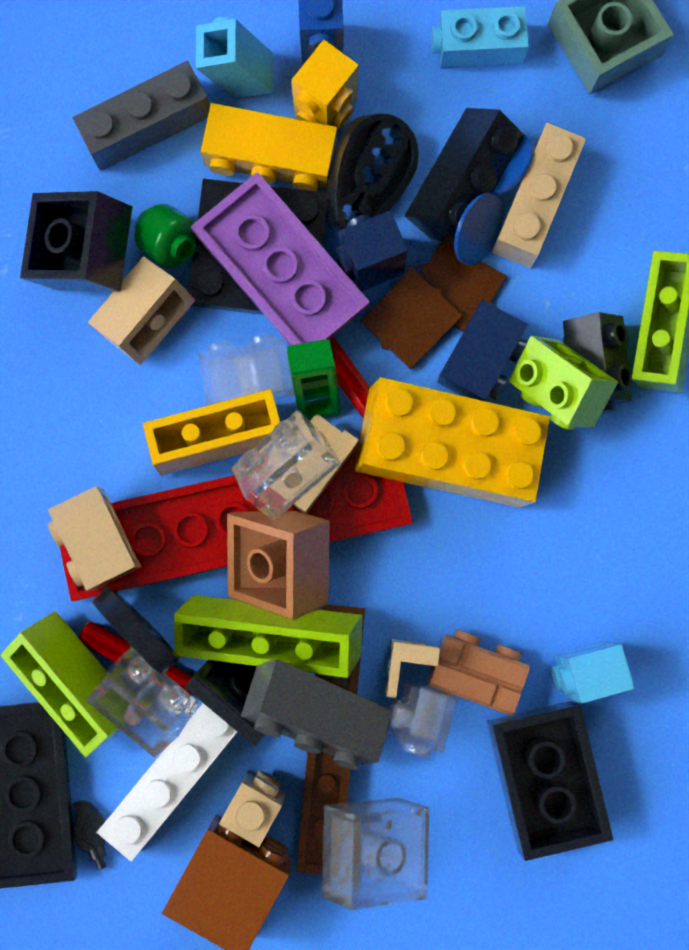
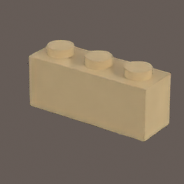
(539, 195)

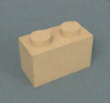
(142, 310)
(93, 539)

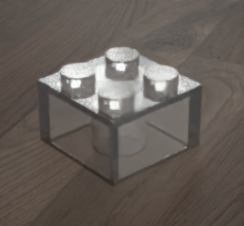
(375, 853)

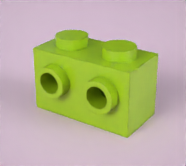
(562, 383)

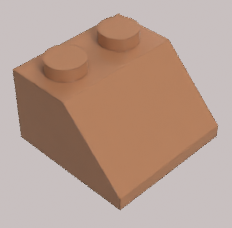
(279, 561)

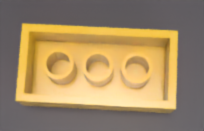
(451, 443)

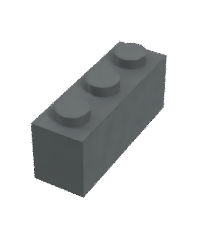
(143, 115)
(316, 714)

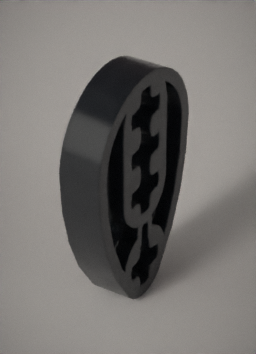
(354, 152)
(136, 630)

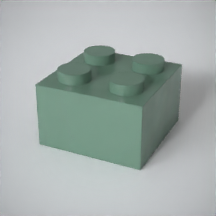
(609, 37)

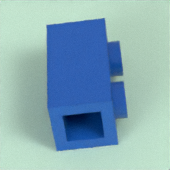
(320, 21)

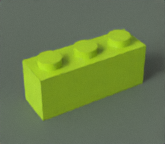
(664, 325)
(61, 677)

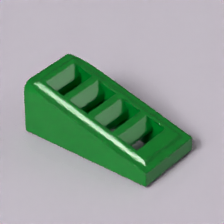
(314, 378)

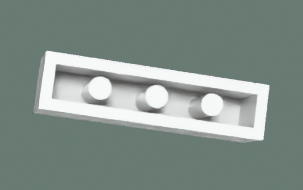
(166, 782)

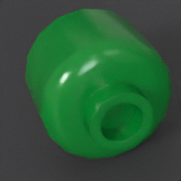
(165, 235)

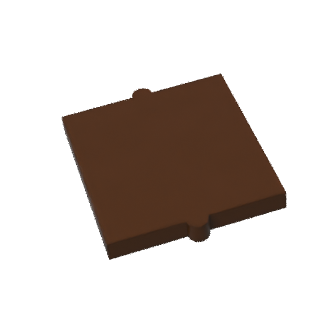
(461, 284)
(411, 318)

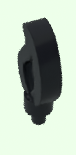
(85, 829)

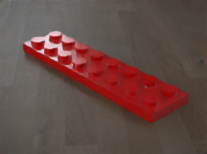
(186, 526)

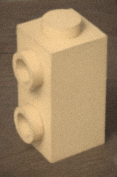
(254, 807)

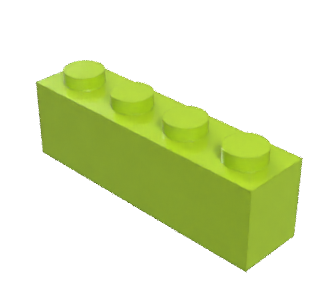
(248, 635)

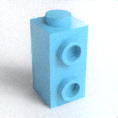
(481, 37)
(234, 58)

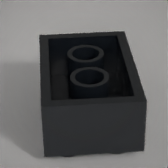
(549, 780)

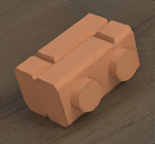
(479, 674)

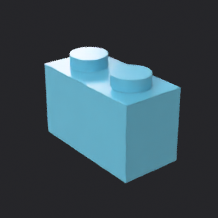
(592, 672)

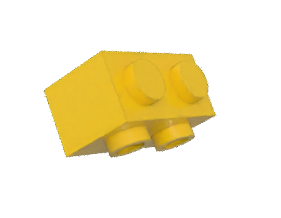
(326, 87)

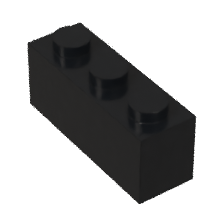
(464, 169)

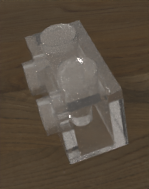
(285, 465)
(143, 702)
(421, 718)

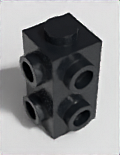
(603, 342)

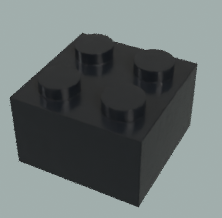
(76, 241)

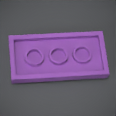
(279, 264)

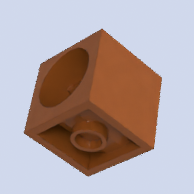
(229, 887)

